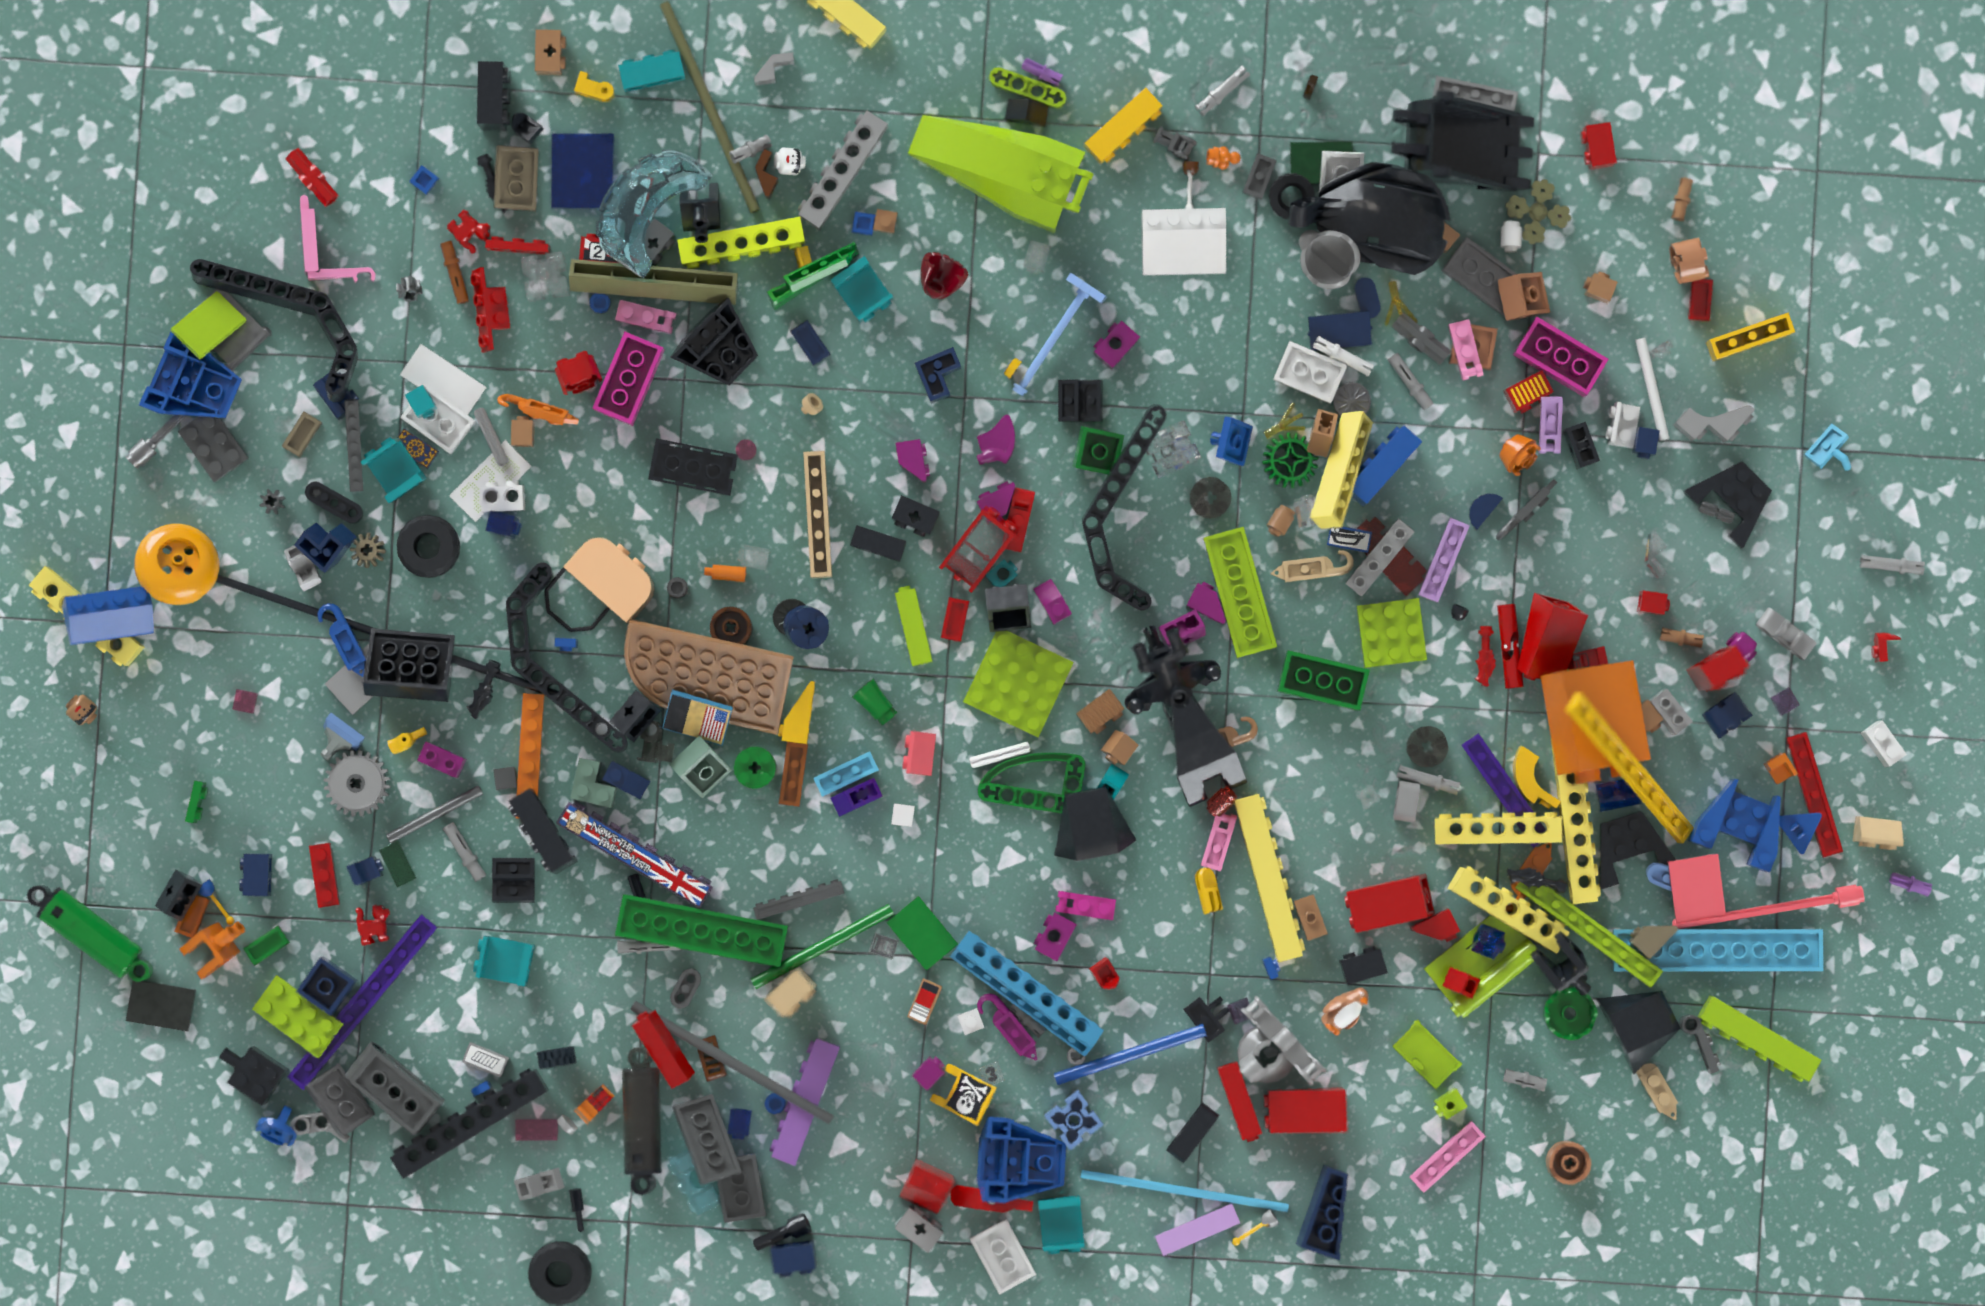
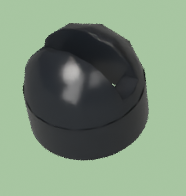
(1459, 612)

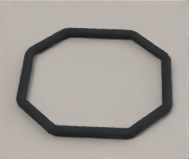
(546, 592)

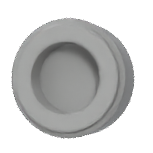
(567, 1124)

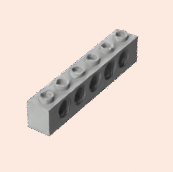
(818, 217)

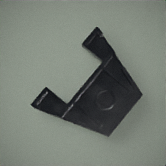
(1741, 492)
(1625, 839)

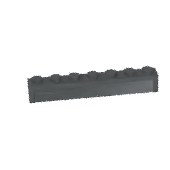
(353, 445)
(798, 899)

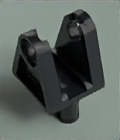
(701, 214)
(1569, 971)

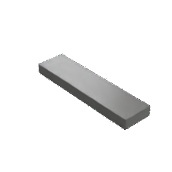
(1476, 92)

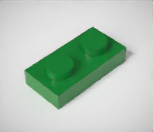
(194, 810)

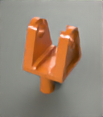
(219, 941)

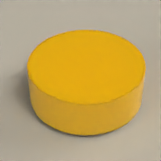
(1012, 368)

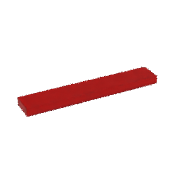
(1814, 793)

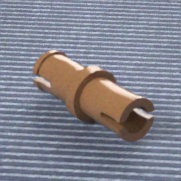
(1682, 199)
(1681, 637)

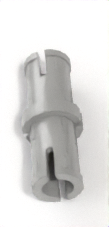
(750, 149)
(1525, 1079)

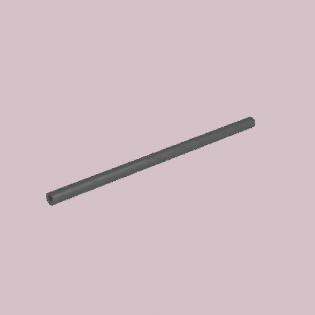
(740, 1067)

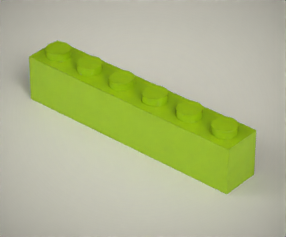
(1758, 1038)

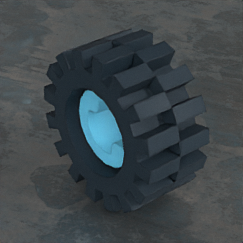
(556, 1057)

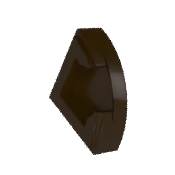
(1310, 87)

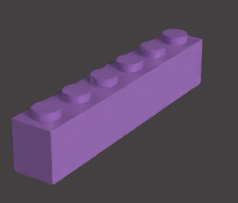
(811, 1086)

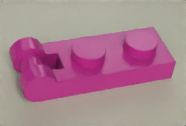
(1086, 905)

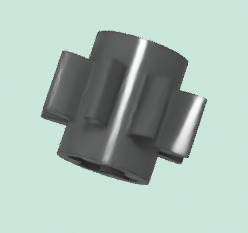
(409, 289)
(267, 498)

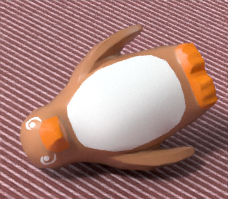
(1344, 1010)

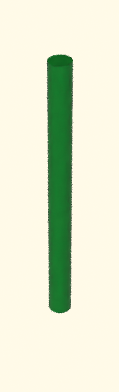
(822, 946)

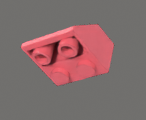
(920, 753)

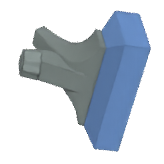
(340, 737)

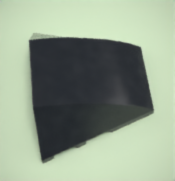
(717, 345)
(1091, 826)
(1640, 1023)

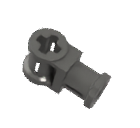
(1175, 143)

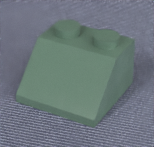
(700, 767)

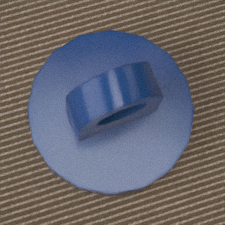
(276, 1130)

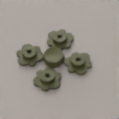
(1538, 211)

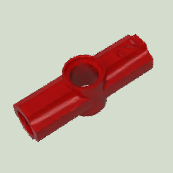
(312, 177)

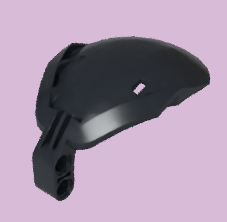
(1403, 215)

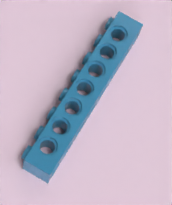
(1029, 1003)

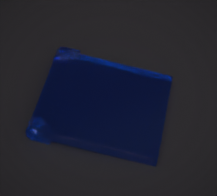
(581, 169)

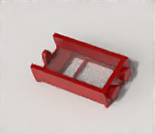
(980, 547)

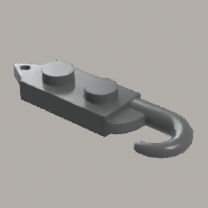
(1526, 512)

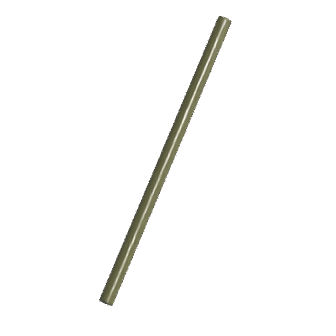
(708, 105)

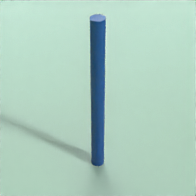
(1130, 1054)

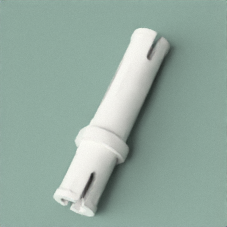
(1335, 352)

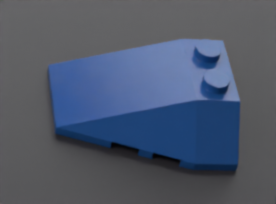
(190, 384)
(1005, 1159)

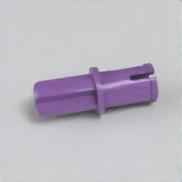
(1041, 71)
(1911, 884)

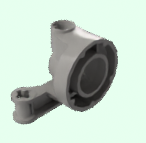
(1270, 1029)

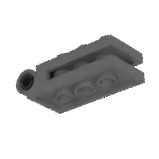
(364, 1076)

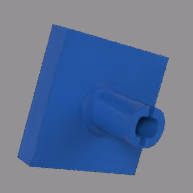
(1232, 441)

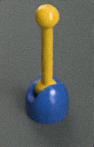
(207, 890)

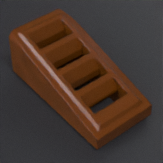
(709, 1077)

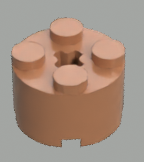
(1689, 260)
(1573, 1173)

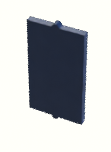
(1343, 328)

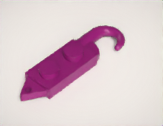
(1010, 1027)

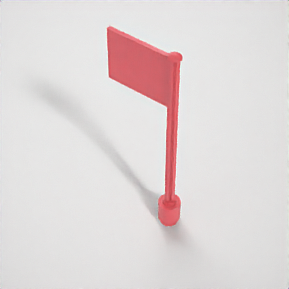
(1700, 897)

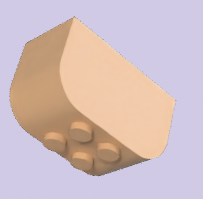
(612, 576)

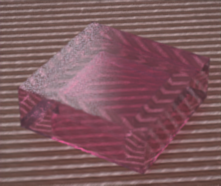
(245, 701)

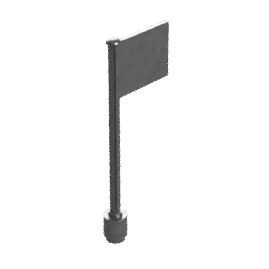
(232, 351)

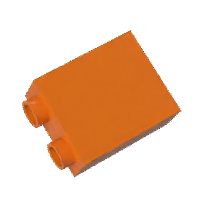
(1615, 696)

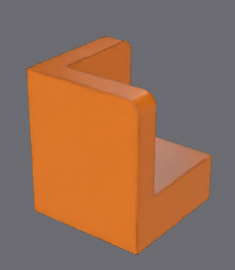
(1780, 768)

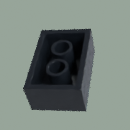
(493, 96)

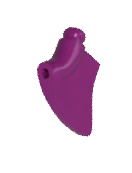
(997, 443)

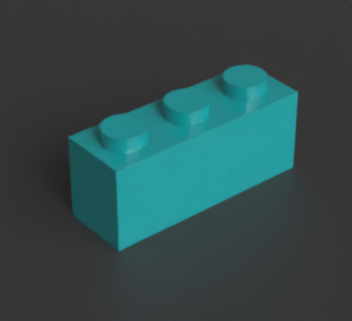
(651, 71)

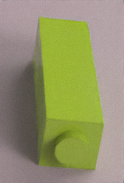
(913, 626)

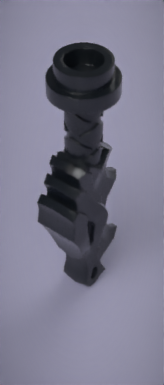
(485, 161)
(483, 695)
(1532, 878)

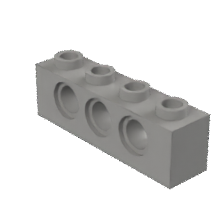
(1380, 557)

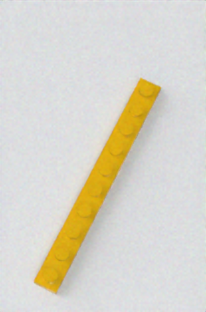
(1629, 768)

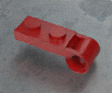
(1019, 515)

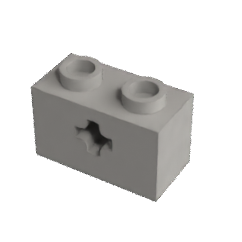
(1673, 714)
(925, 1240)

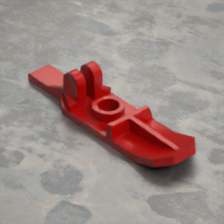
(971, 1198)

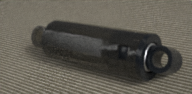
(641, 1121)

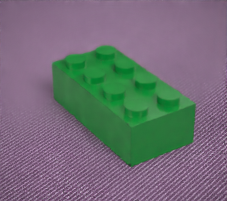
(1323, 680)

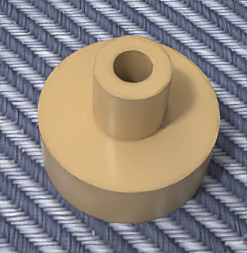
(811, 404)

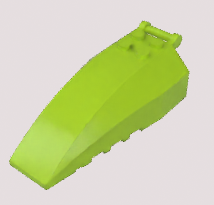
(1007, 167)

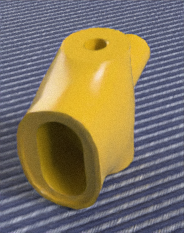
(405, 740)

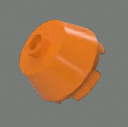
(1519, 453)

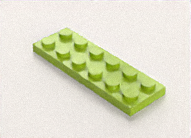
(1240, 592)

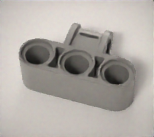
(1786, 633)

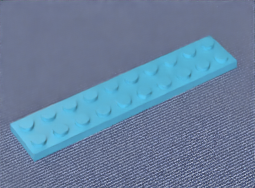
(1736, 950)

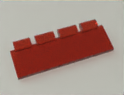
(1399, 571)

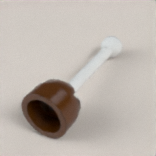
(1190, 168)

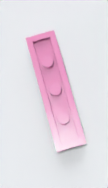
(1447, 1156)

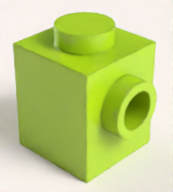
(1449, 1104)

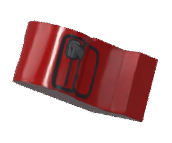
(1588, 658)

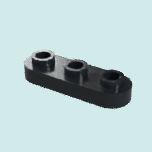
(325, 498)

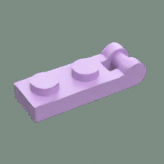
(1550, 424)

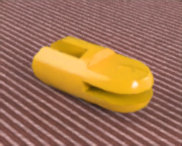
(1208, 891)

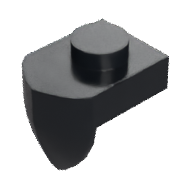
(526, 127)

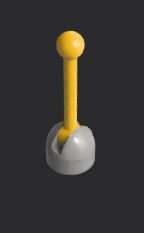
(1268, 1220)

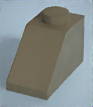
(1651, 938)

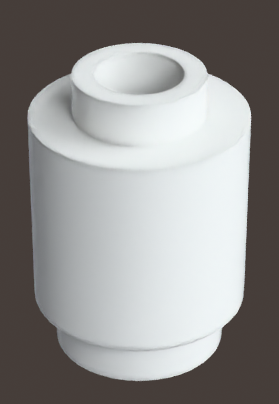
(1511, 236)

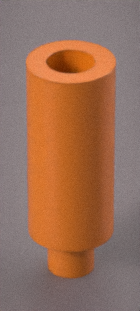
(726, 573)

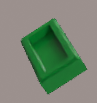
(266, 945)

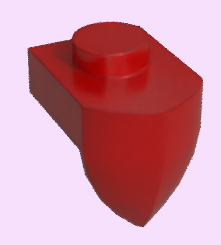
(1879, 650)
(1105, 974)

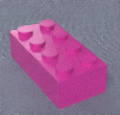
(1560, 357)
(628, 378)

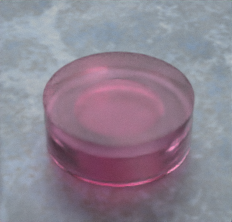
(746, 450)

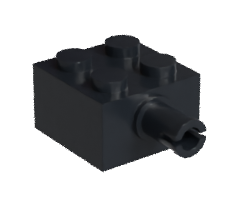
(255, 1073)

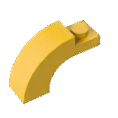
(1524, 778)

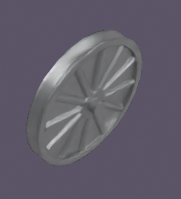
(1351, 398)

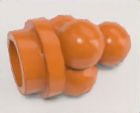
(1221, 157)

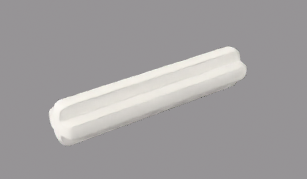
(999, 755)

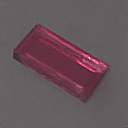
(536, 1130)

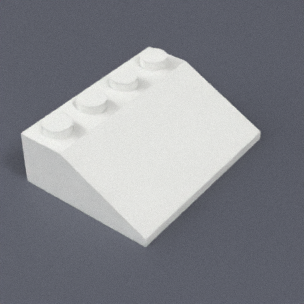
(1184, 241)

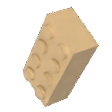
(787, 995)

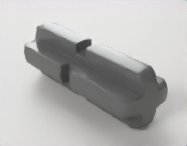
(1712, 510)

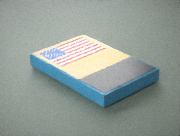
(697, 717)

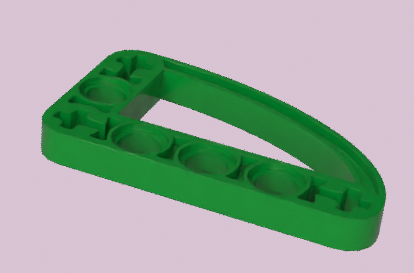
(1038, 795)

